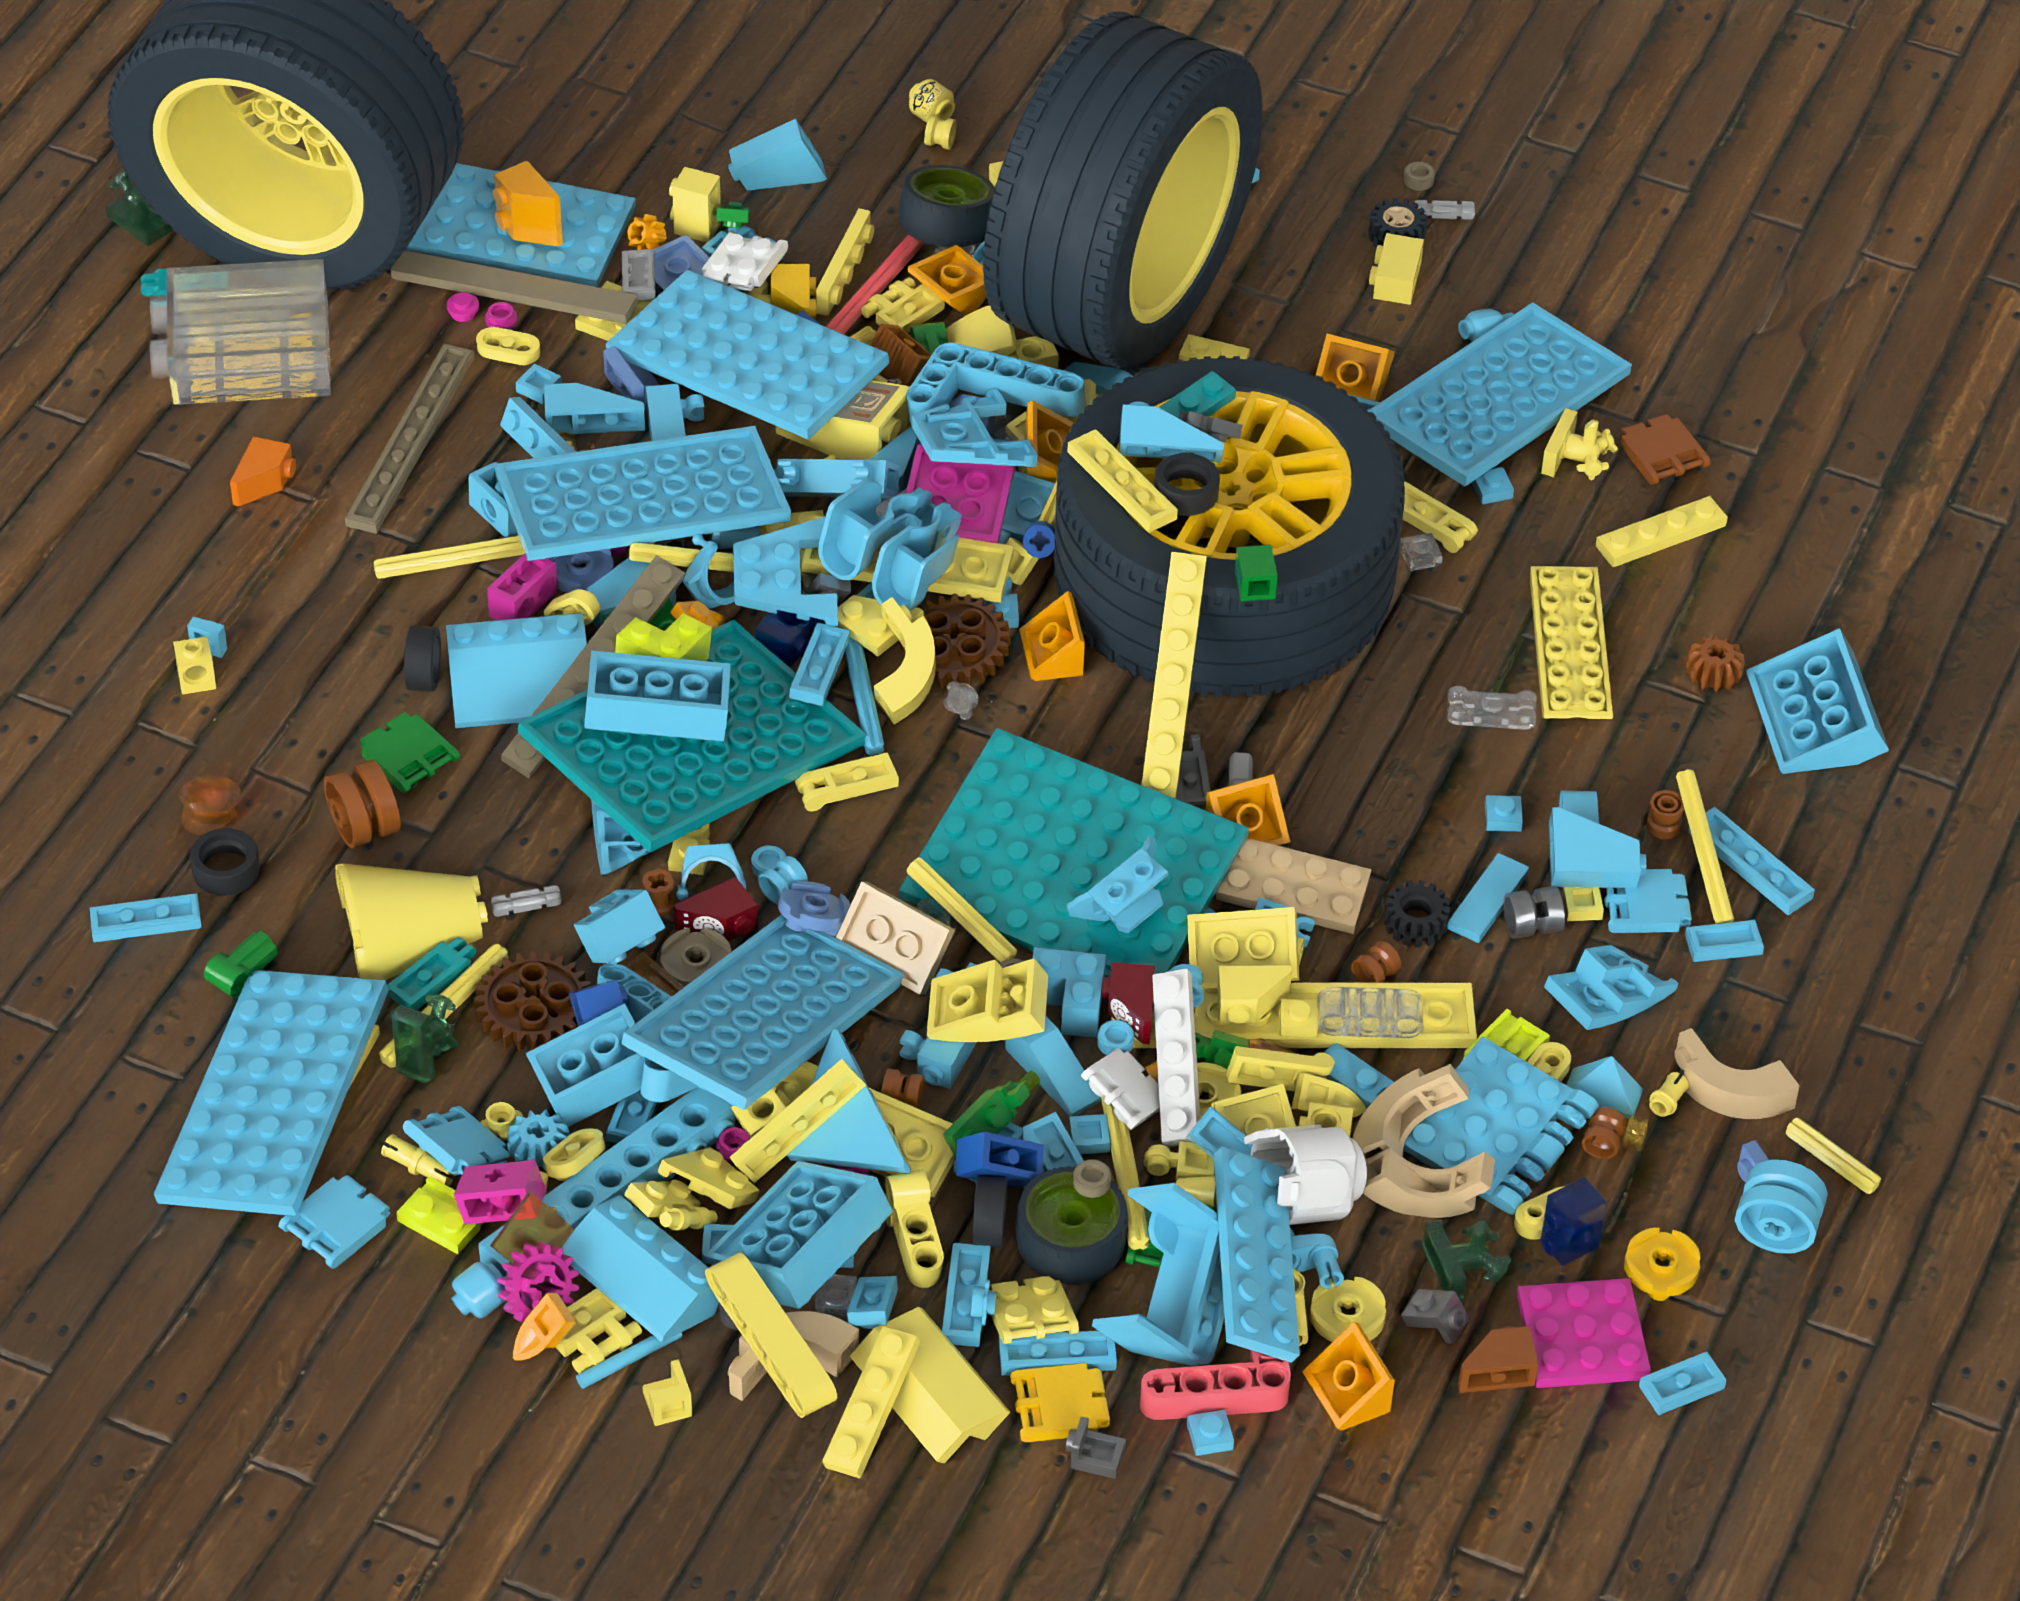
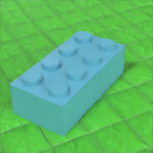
(657, 695)

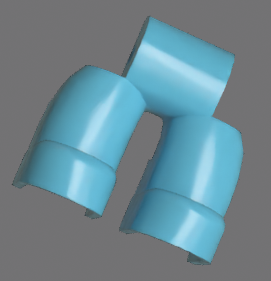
(914, 539)

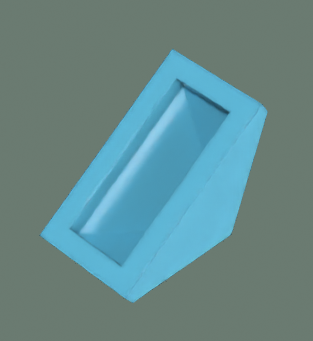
(1608, 1085)

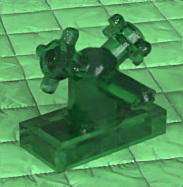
(134, 213)
(417, 1035)
(1452, 1261)

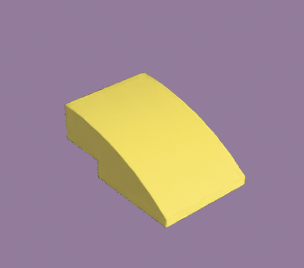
(988, 1003)

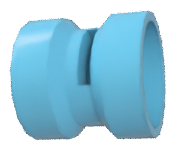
(786, 872)

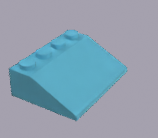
(509, 665)
(1817, 706)
(805, 1229)

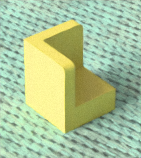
(669, 1398)

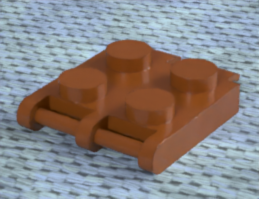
(1662, 448)

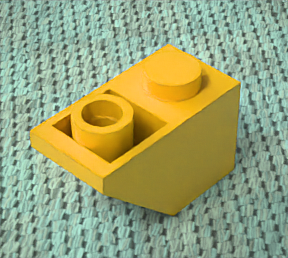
(792, 288)

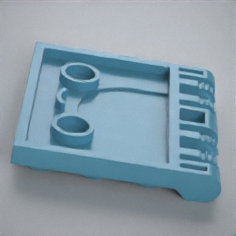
(1507, 1116)

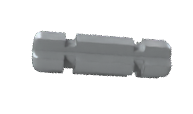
(1448, 209)
(526, 900)

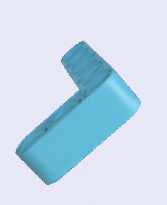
(977, 371)
(644, 997)

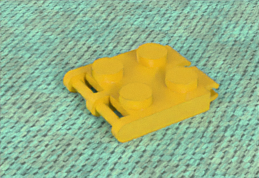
(1059, 1399)

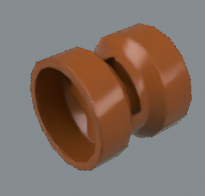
(1665, 814)
(1377, 964)
(904, 1087)
(1603, 1134)

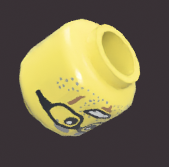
(931, 99)

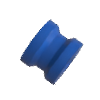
(1040, 533)

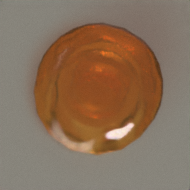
(208, 803)

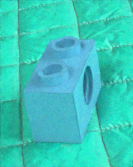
(489, 501)

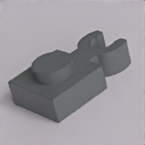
(1213, 426)

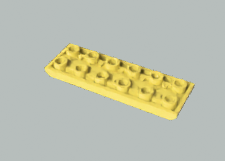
(1570, 642)

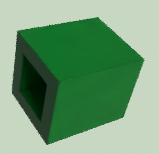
(1256, 573)

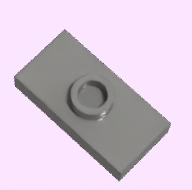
(639, 273)

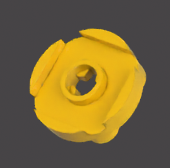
(1659, 1280)

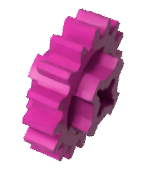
(534, 1268)

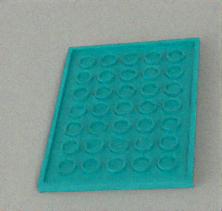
(677, 784)
(1048, 828)

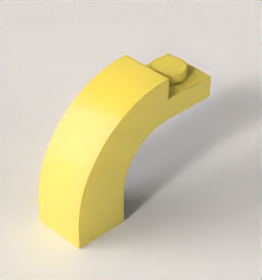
(911, 682)

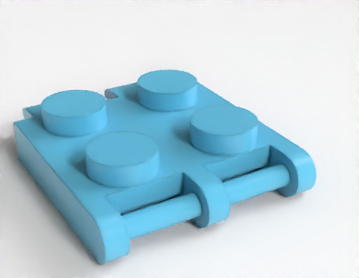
(1653, 906)
(457, 1142)
(337, 1219)

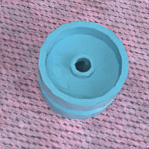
(1781, 1206)

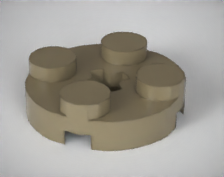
(683, 945)

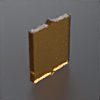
(531, 1224)

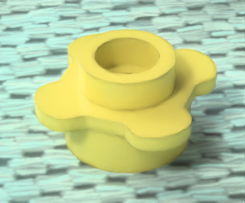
(502, 1113)

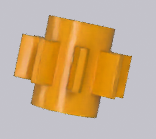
(646, 233)

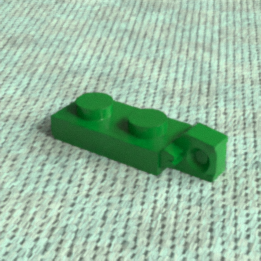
(988, 1113)

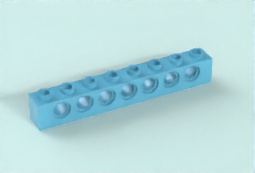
(681, 1128)

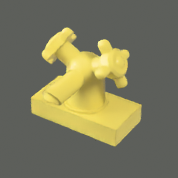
(1584, 449)

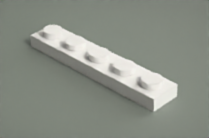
(1176, 1055)

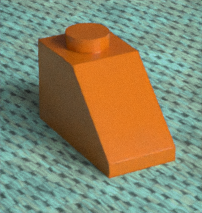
(262, 470)

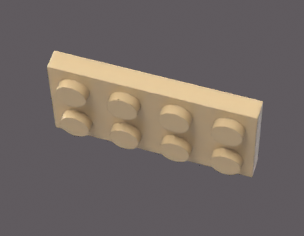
(1314, 885)

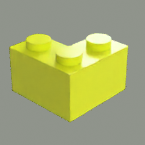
(681, 640)

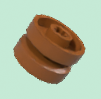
(362, 803)

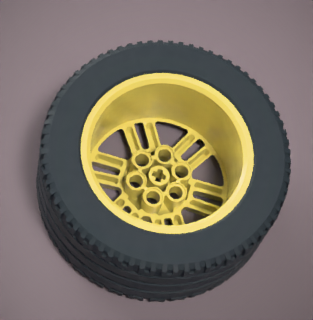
(338, 74)
(1122, 190)

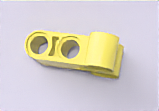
(911, 1209)

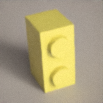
(695, 204)
(1397, 268)

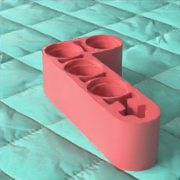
(1170, 1392)

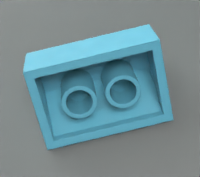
(589, 1067)

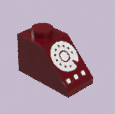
(722, 908)
(1131, 996)

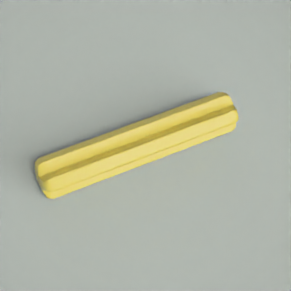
(1833, 1155)

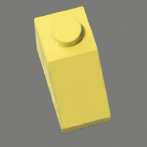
(1251, 991)

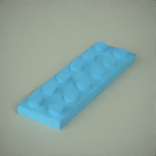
(1255, 1256)

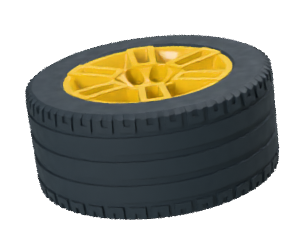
(1303, 469)

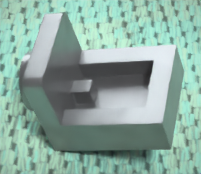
(826, 585)
(1437, 1310)
(1094, 1451)

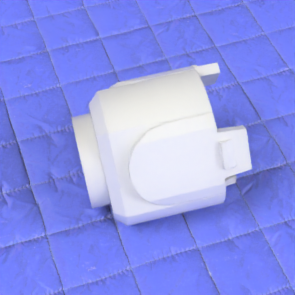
(1321, 1169)

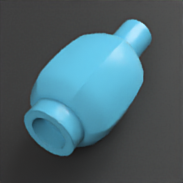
(1480, 322)

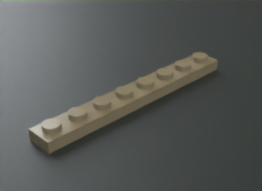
(641, 601)

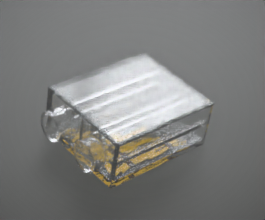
(243, 332)

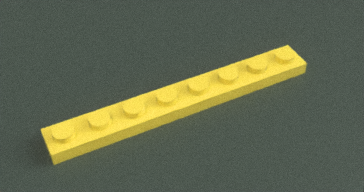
(1174, 673)

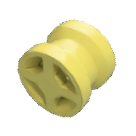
(940, 132)

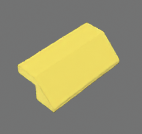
(942, 1392)

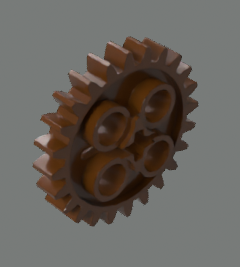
(966, 639)
(528, 1000)

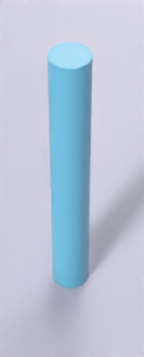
(622, 1360)

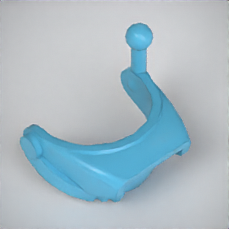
(697, 577)
(702, 853)

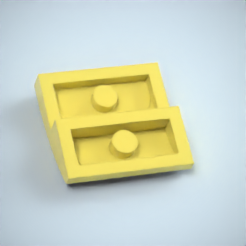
(983, 331)

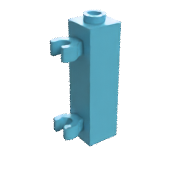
(667, 411)
(834, 477)
(936, 1059)

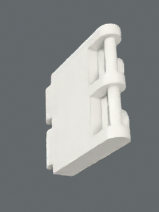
(744, 261)
(1125, 1087)

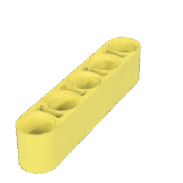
(771, 1334)

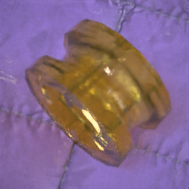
(1635, 1133)

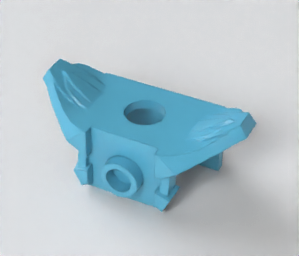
(1126, 893)

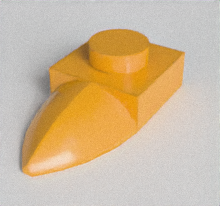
(699, 612)
(543, 1327)

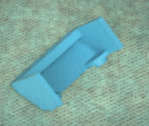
(1188, 1292)

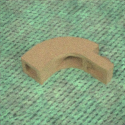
(1733, 1091)
(1404, 1106)
(1427, 1191)
(825, 1335)

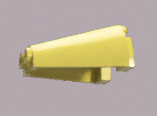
(405, 914)

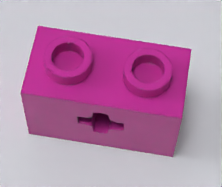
(496, 1190)

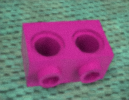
(522, 589)

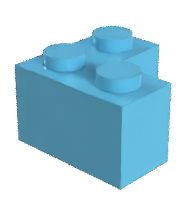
(619, 924)
(1076, 985)

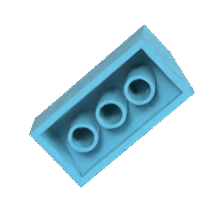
(641, 1269)

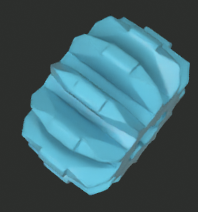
(535, 1136)

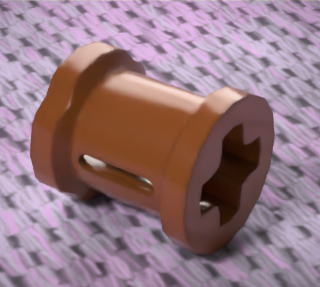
(659, 887)

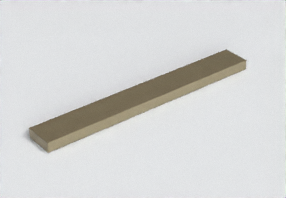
(515, 286)
(409, 439)

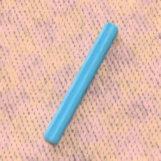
(864, 697)

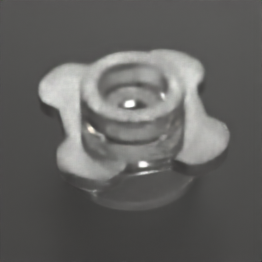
(961, 699)

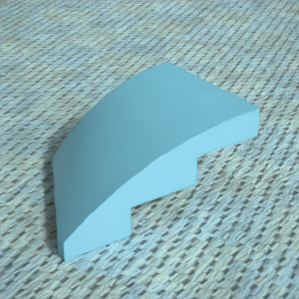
(613, 843)
(1607, 987)

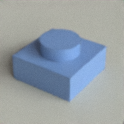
(1749, 1157)

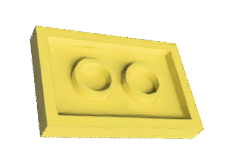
(1243, 940)

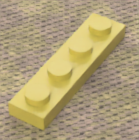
(841, 266)
(1122, 480)
(1661, 531)
(797, 1121)
(871, 1402)

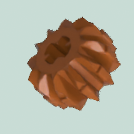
(1715, 663)

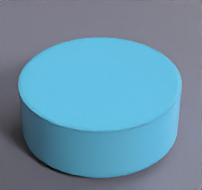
(766, 858)
(1115, 1035)

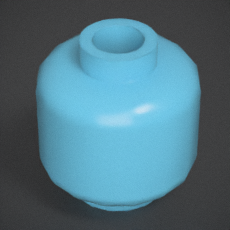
(478, 1290)

